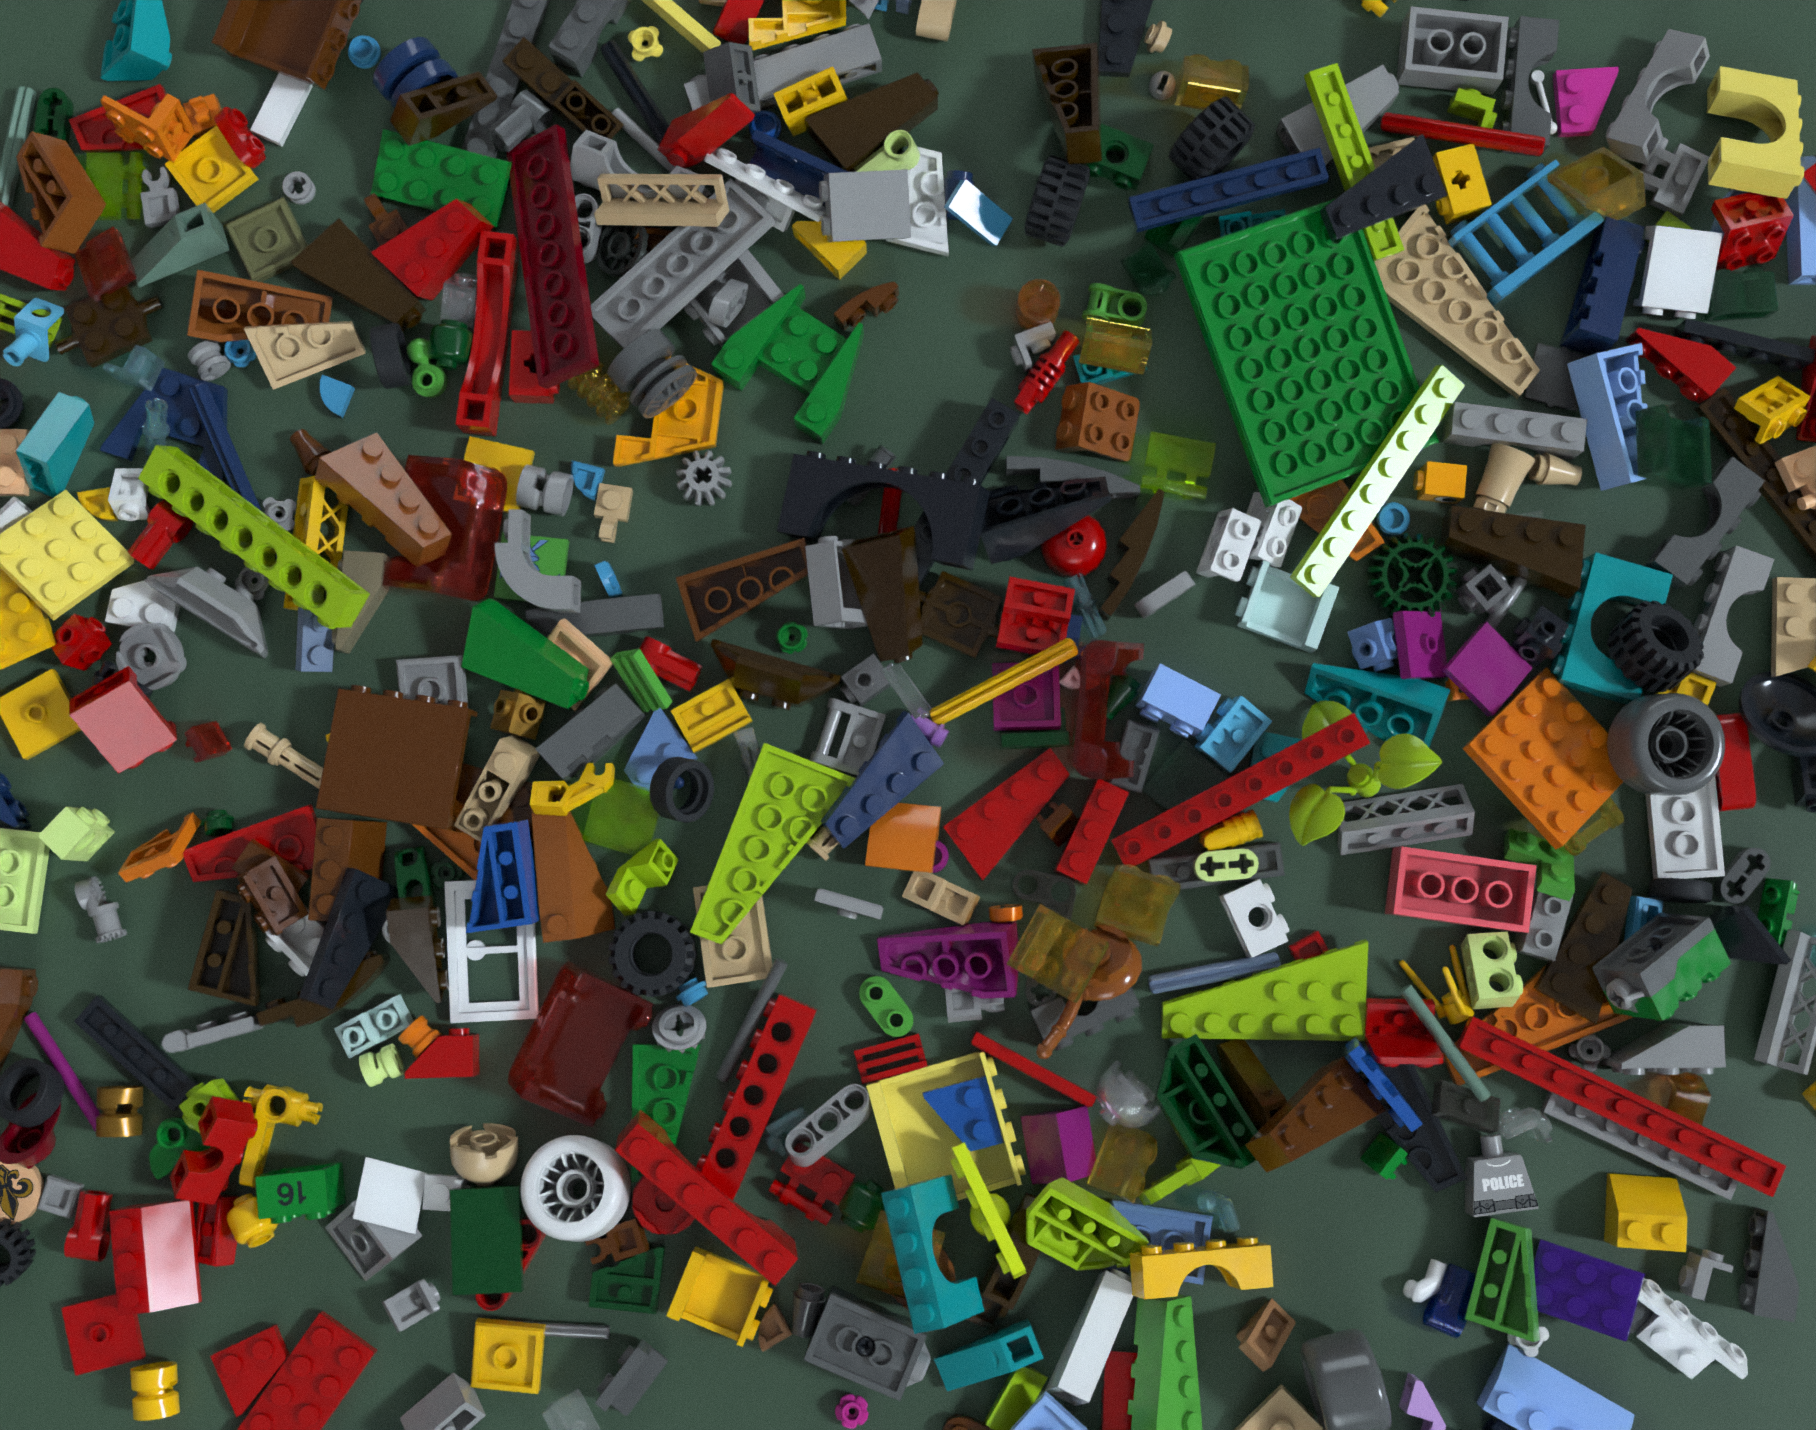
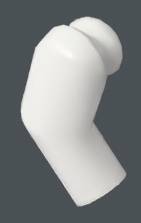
(1429, 1285)

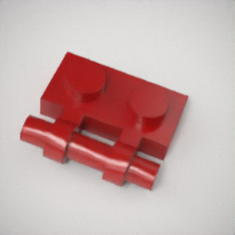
(823, 1177)

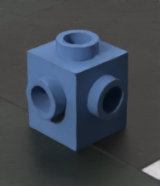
(1374, 645)

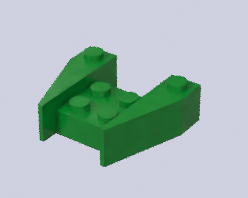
(799, 353)

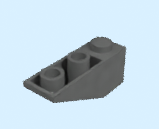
(1769, 1279)

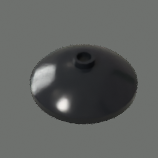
(1781, 712)

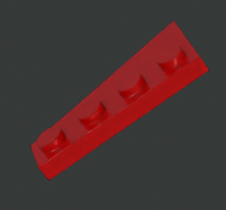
(1000, 817)
(287, 835)

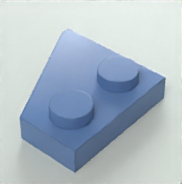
(655, 746)

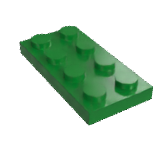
(437, 174)

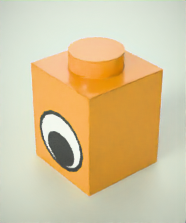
(1440, 482)

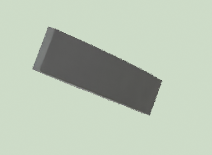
(1056, 472)
(604, 616)

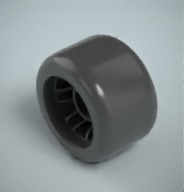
(1688, 739)
(1345, 1382)

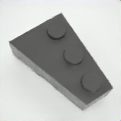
(591, 732)

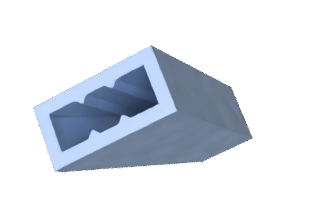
(1802, 232)

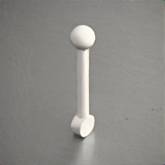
(1536, 78)

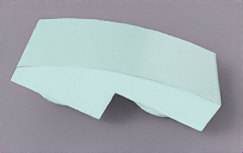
(374, 1026)

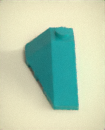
(139, 42)
(1381, 700)

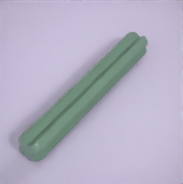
(15, 138)

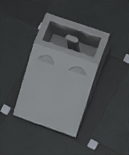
(1672, 1047)

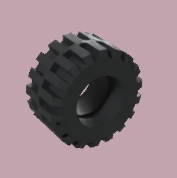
(1212, 140)
(1056, 200)
(1655, 646)
(623, 953)

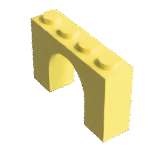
(1773, 107)

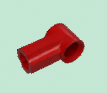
(159, 535)
(670, 665)
(89, 1236)

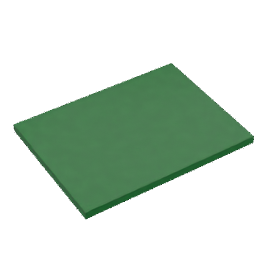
(1300, 348)

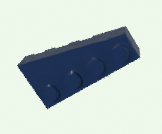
(1604, 287)

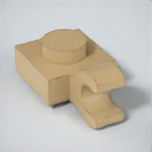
(612, 505)

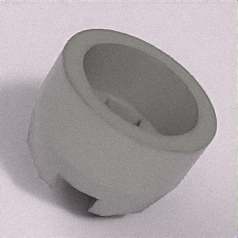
(1168, 89)

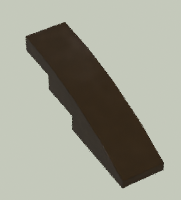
(1136, 545)

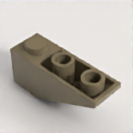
(367, 571)

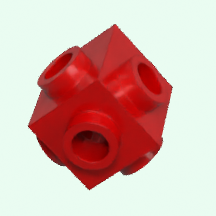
(80, 642)

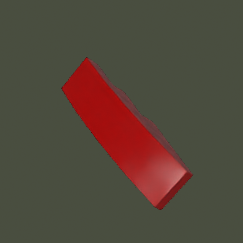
(1117, 1390)

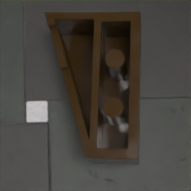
(229, 952)

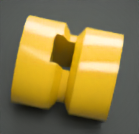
(155, 1391)

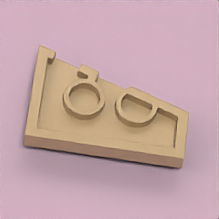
(303, 349)

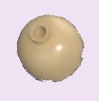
(484, 1154)

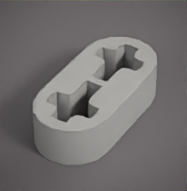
(728, 302)
(1164, 594)

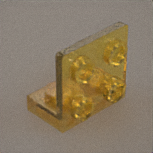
(1058, 953)

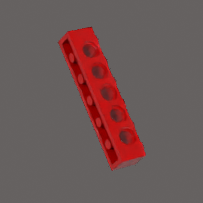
(799, 1018)

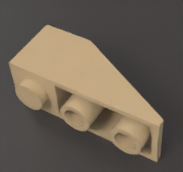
(497, 785)

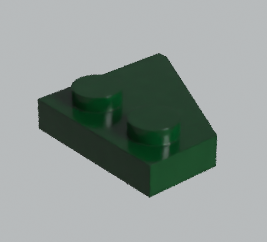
(629, 1283)

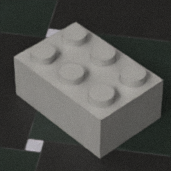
(1452, 50)

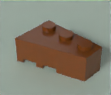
(61, 191)

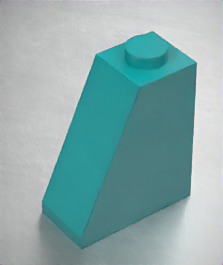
(55, 444)

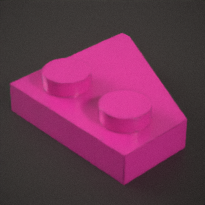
(1581, 98)

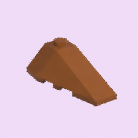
(568, 881)

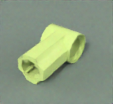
(886, 157)

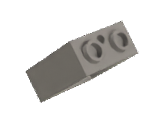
(831, 586)

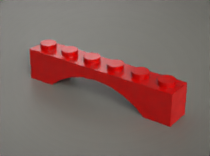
(484, 376)

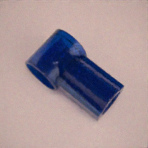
(1448, 1308)

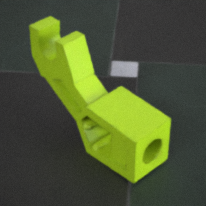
(1187, 1172)

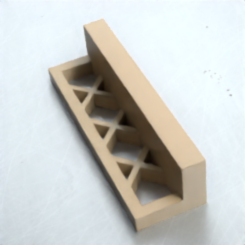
(665, 210)

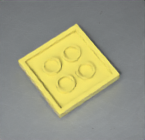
(61, 554)

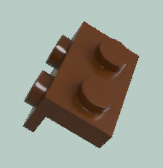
(271, 896)

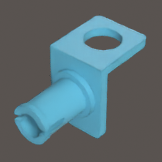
(32, 333)

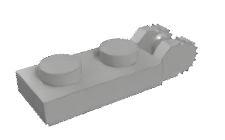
(210, 1033)

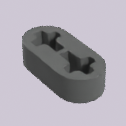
(1748, 880)

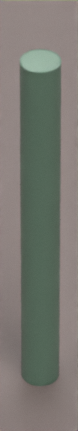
(1445, 1043)

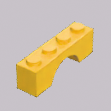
(1161, 1272)

